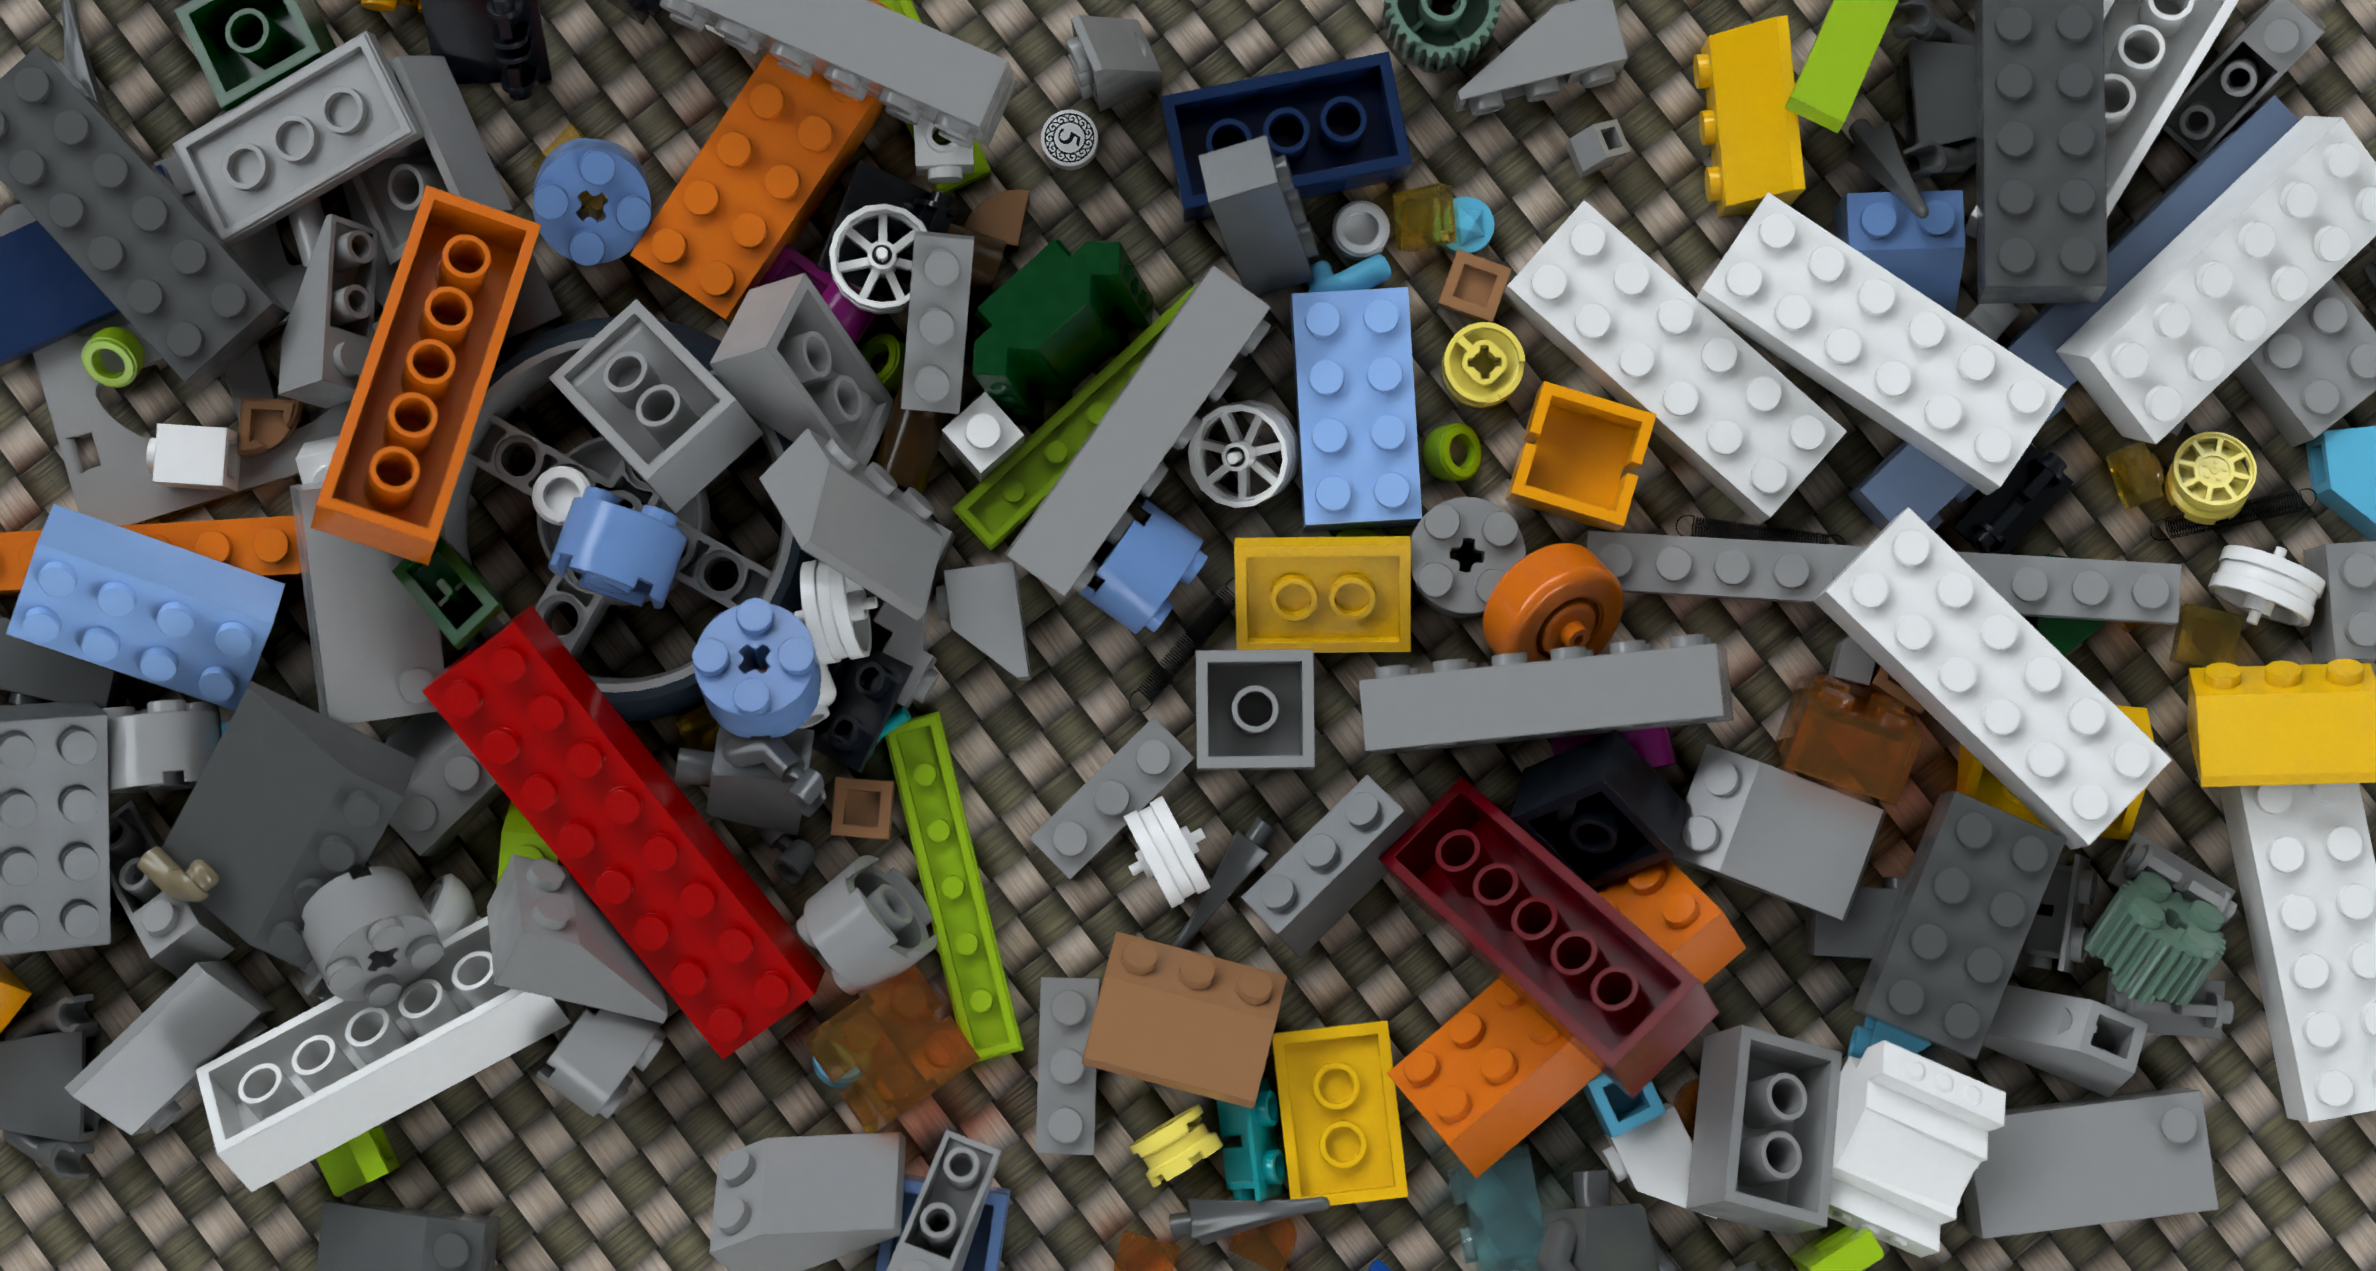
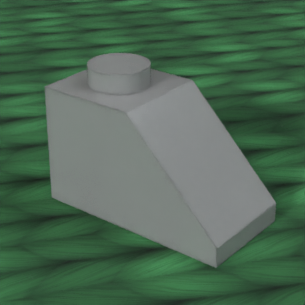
(988, 613)

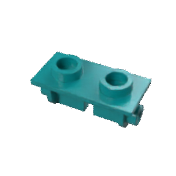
(1258, 1165)

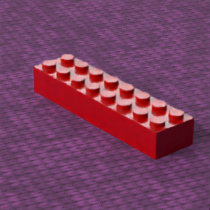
(625, 832)

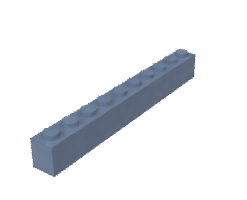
(1923, 485)

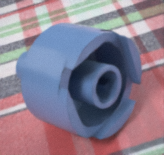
(587, 233)
(619, 548)
(1144, 570)
(739, 695)

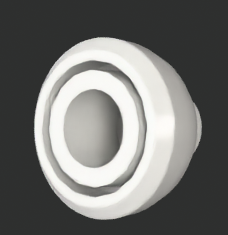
(450, 905)

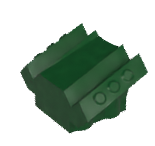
(1056, 325)

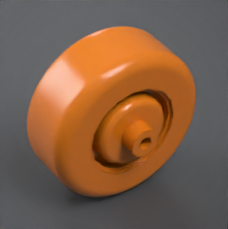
(1553, 602)

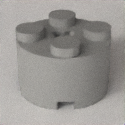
(1442, 531)
(160, 745)
(867, 925)
(370, 936)
(596, 1057)

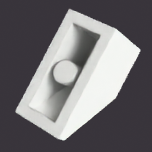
(1654, 1158)

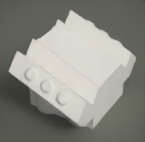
(1907, 1144)

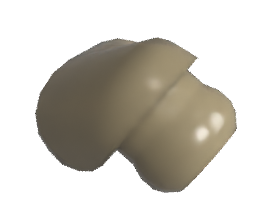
(174, 880)

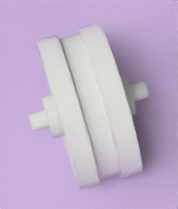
(880, 257)
(1243, 453)
(2267, 585)
(835, 613)
(1167, 852)

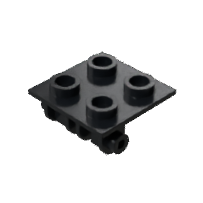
(490, 42)
(874, 187)
(863, 702)

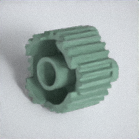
(1440, 40)
(2157, 941)

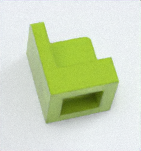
(358, 1161)

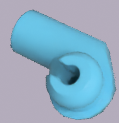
(1357, 277)

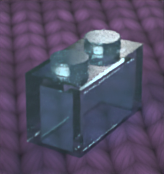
(1500, 1212)

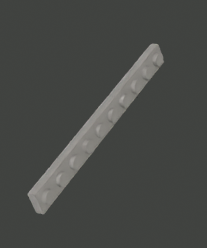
(1803, 570)

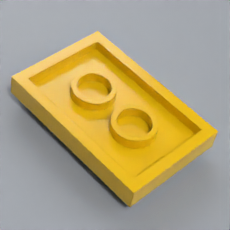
(1323, 593)
(1340, 1113)

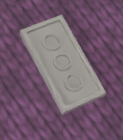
(298, 139)

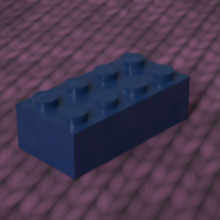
(1330, 121)

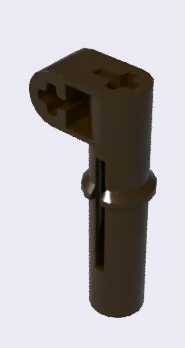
(914, 436)

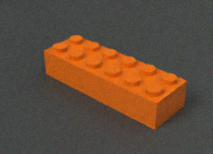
(755, 184)
(425, 376)
(1506, 1069)

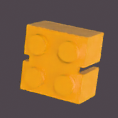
(1580, 457)

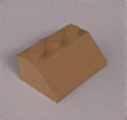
(1184, 1020)

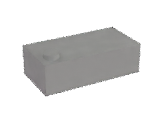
(365, 629)
(2093, 1164)

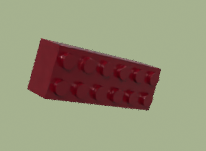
(1550, 937)

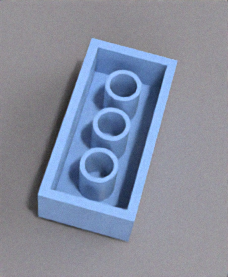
(1355, 409)
(145, 608)

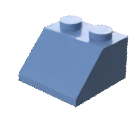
(1914, 249)

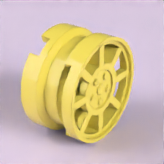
(1482, 365)
(2210, 477)
(1176, 1145)

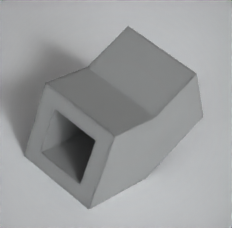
(1597, 147)
(1992, 318)
(1852, 663)

